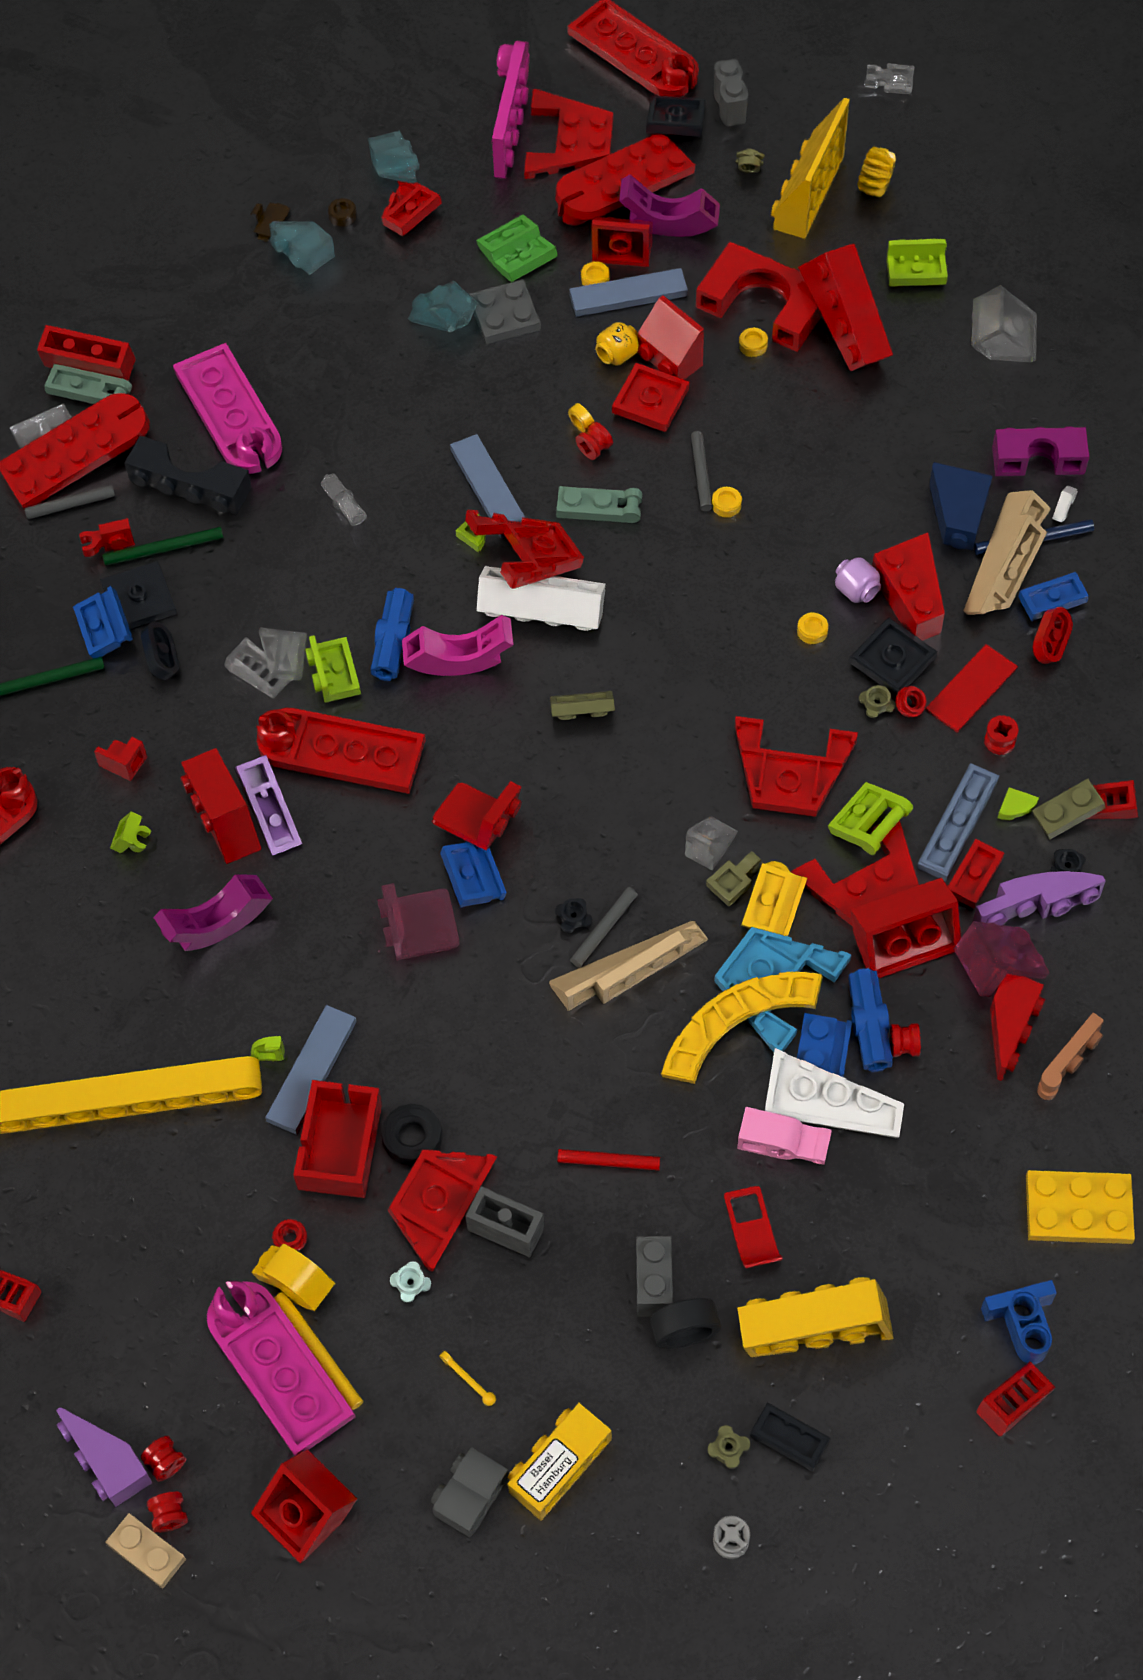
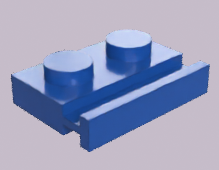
(102, 622)
(472, 874)
(824, 1042)

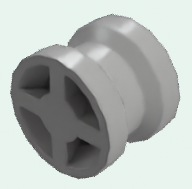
(735, 1531)

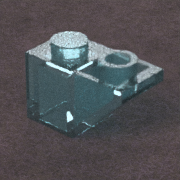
(393, 157)
(303, 243)
(443, 308)

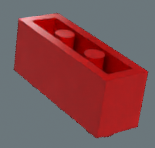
(85, 352)

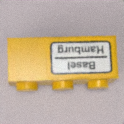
(558, 1460)

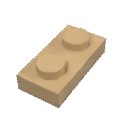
(145, 1550)

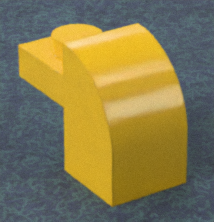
(294, 1276)

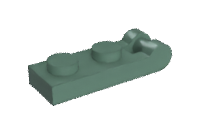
(83, 384)
(599, 504)

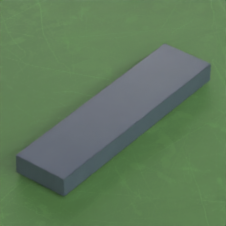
(628, 292)
(485, 479)
(958, 822)
(312, 1064)

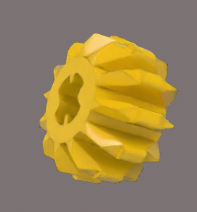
(876, 171)

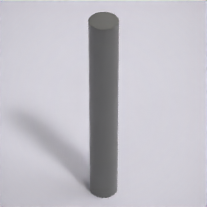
(701, 471)
(69, 502)
(603, 927)

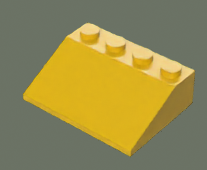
(812, 174)

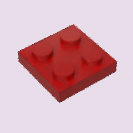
(650, 397)

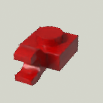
(111, 536)

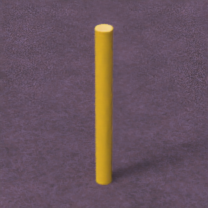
(319, 1351)

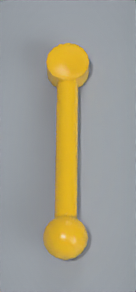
(487, 1397)

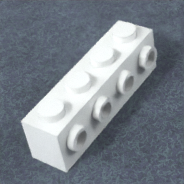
(548, 600)

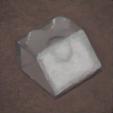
(1003, 327)

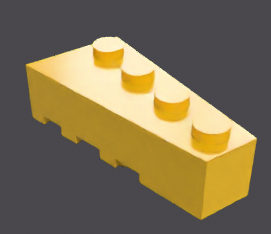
(815, 1318)

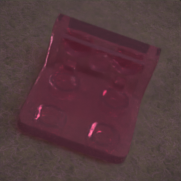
(418, 922)
(997, 950)

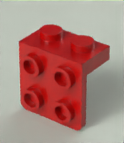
(477, 815)

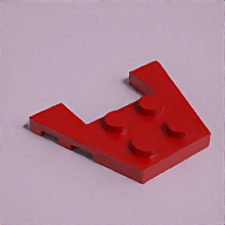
(581, 137)
(540, 544)
(788, 779)
(871, 883)

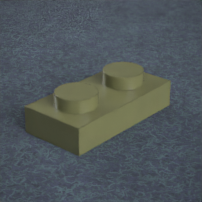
(568, 706)
(1068, 809)

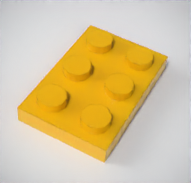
(1080, 1207)

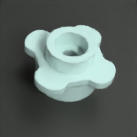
(410, 1271)

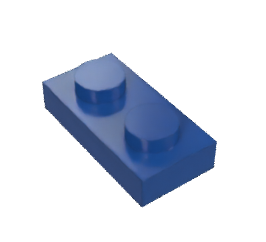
(1059, 592)

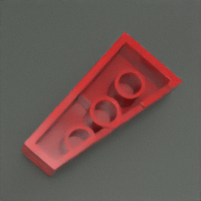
(847, 306)

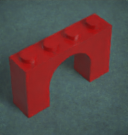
(744, 269)

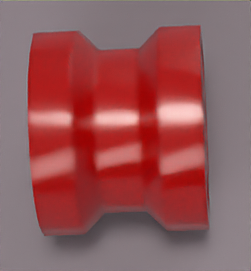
(594, 440)
(997, 742)
(905, 1040)
(163, 1458)
(167, 1511)

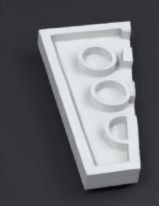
(828, 1099)

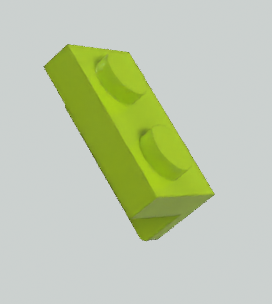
(916, 262)
(334, 669)

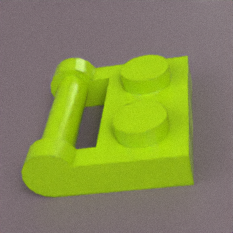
(862, 813)

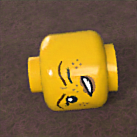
(617, 343)

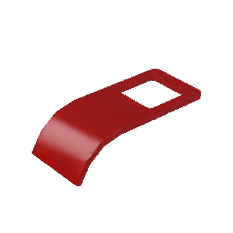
(754, 1237)

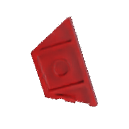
(437, 1198)

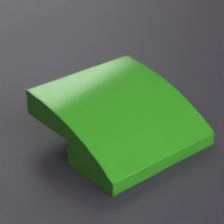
(517, 248)

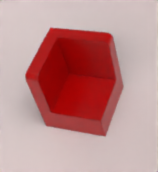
(122, 758)

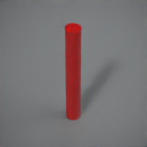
(608, 1159)

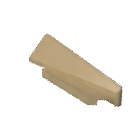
(1008, 553)
(627, 967)

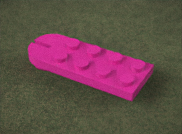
(514, 66)
(230, 408)
(277, 1366)

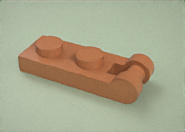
(1070, 1056)

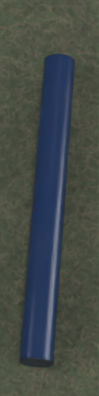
(1052, 533)

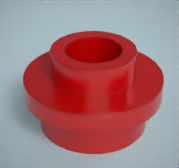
(918, 701)
(286, 1227)

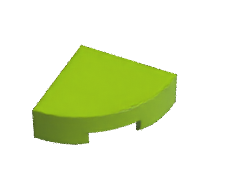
(466, 535)
(1017, 804)
(268, 1049)

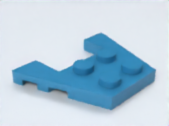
(768, 954)

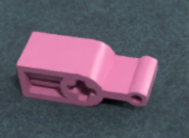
(782, 1137)

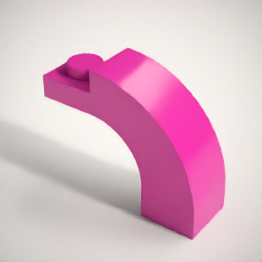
(457, 654)

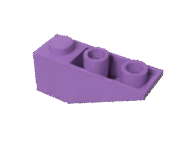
(110, 1458)

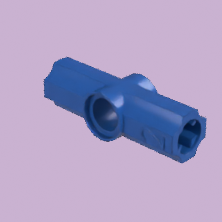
(390, 632)
(870, 1020)

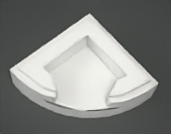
(1066, 499)

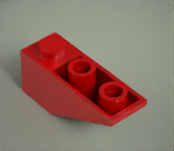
(1010, 1013)

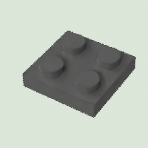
(505, 312)

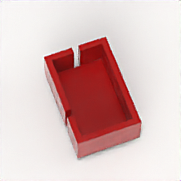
(338, 1139)

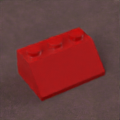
(907, 927)

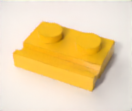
(774, 900)

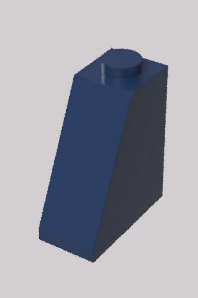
(959, 503)

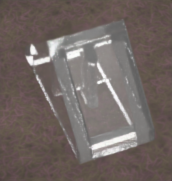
(284, 652)
(708, 841)

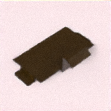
(274, 212)

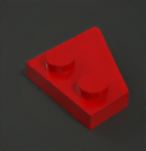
(409, 207)

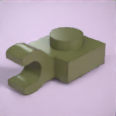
(733, 881)

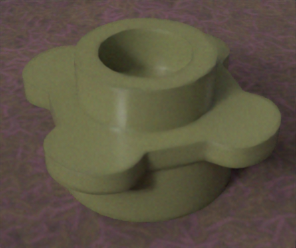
(749, 160)
(878, 693)
(728, 1457)

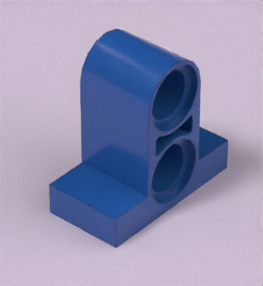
(1024, 1327)

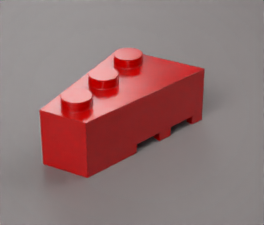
(912, 585)
(221, 805)

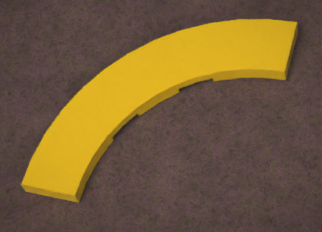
(730, 1009)

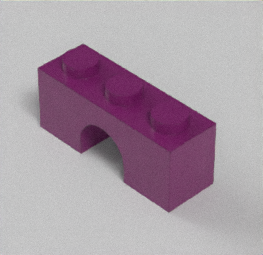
(1062, 446)

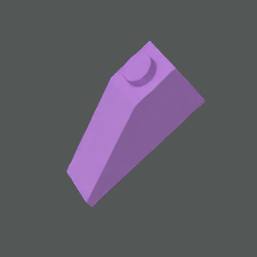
(268, 805)

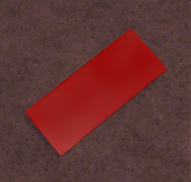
(971, 688)

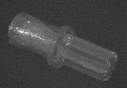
(343, 499)

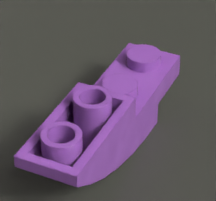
(1048, 892)

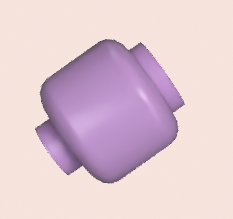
(857, 580)

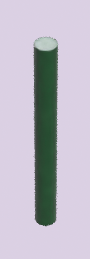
(162, 546)
(51, 676)

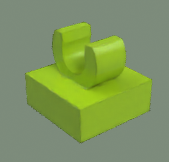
(127, 834)

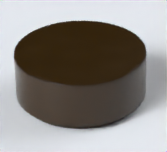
(342, 212)

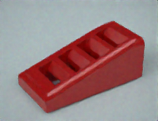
(1118, 810)
(25, 1302)
(996, 1410)

